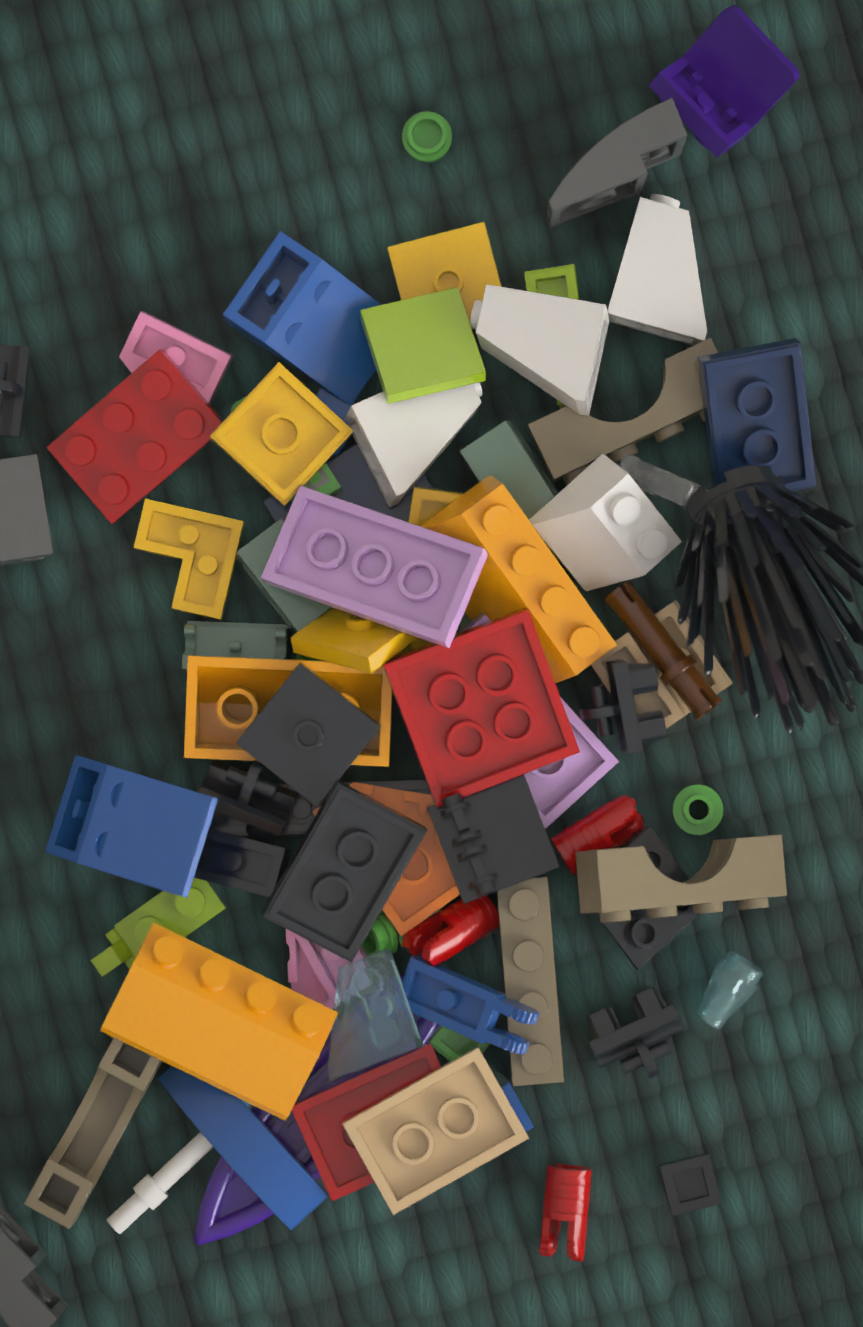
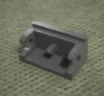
(22, 512)

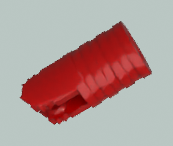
(601, 829)
(452, 930)
(565, 1200)

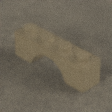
(574, 441)
(627, 880)
(531, 979)
(93, 1133)

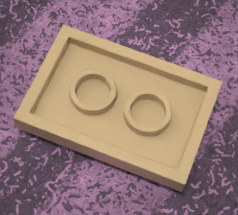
(435, 1130)

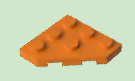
(427, 879)

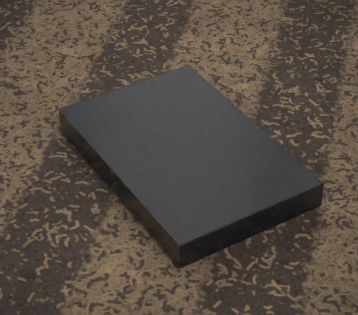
(343, 871)

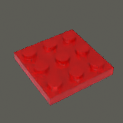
(481, 707)

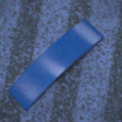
(247, 1147)

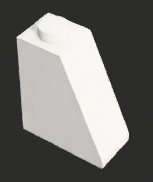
(659, 275)
(545, 340)
(409, 435)

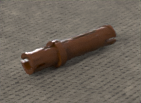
(662, 649)

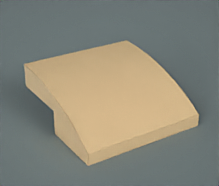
(666, 697)

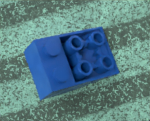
(306, 318)
(131, 826)

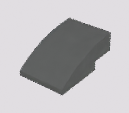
(618, 164)
(24, 1294)

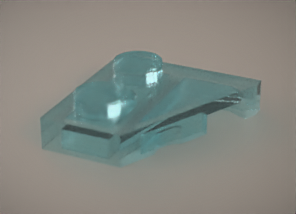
(372, 1016)

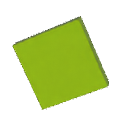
(422, 345)

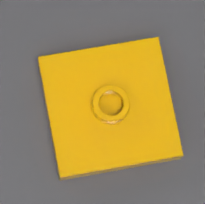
(445, 262)
(281, 434)
(349, 641)

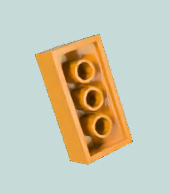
(522, 575)
(232, 691)
(219, 1021)

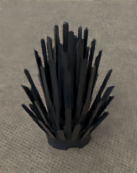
(751, 539)

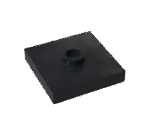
(308, 734)

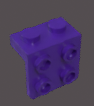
(726, 81)

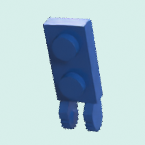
(464, 1005)

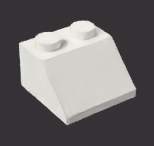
(604, 527)

